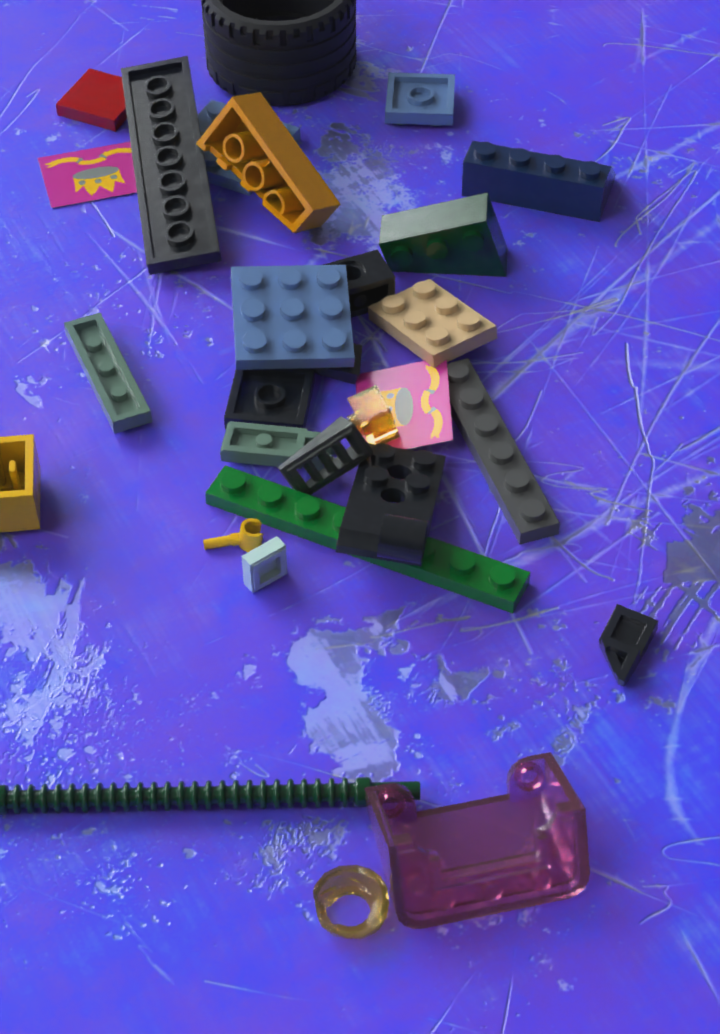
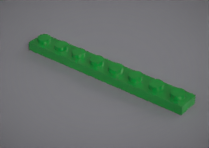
(320, 522)

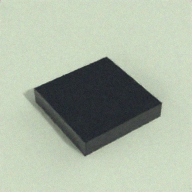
(271, 397)

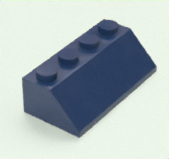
(537, 180)

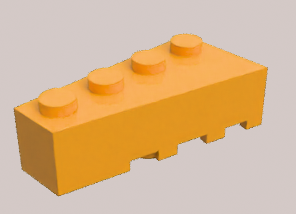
(269, 162)

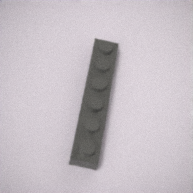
(498, 456)

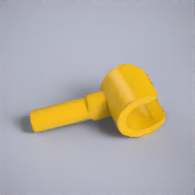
(247, 538)

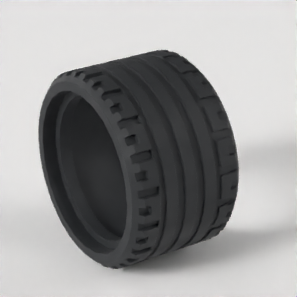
(280, 47)

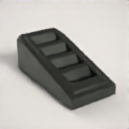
(345, 459)

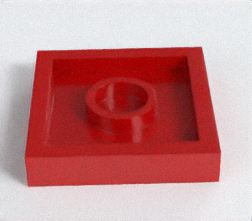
(95, 100)

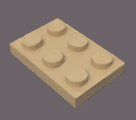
(432, 322)

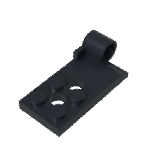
(386, 529)

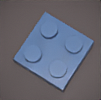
(420, 99)

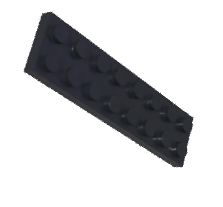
(169, 166)

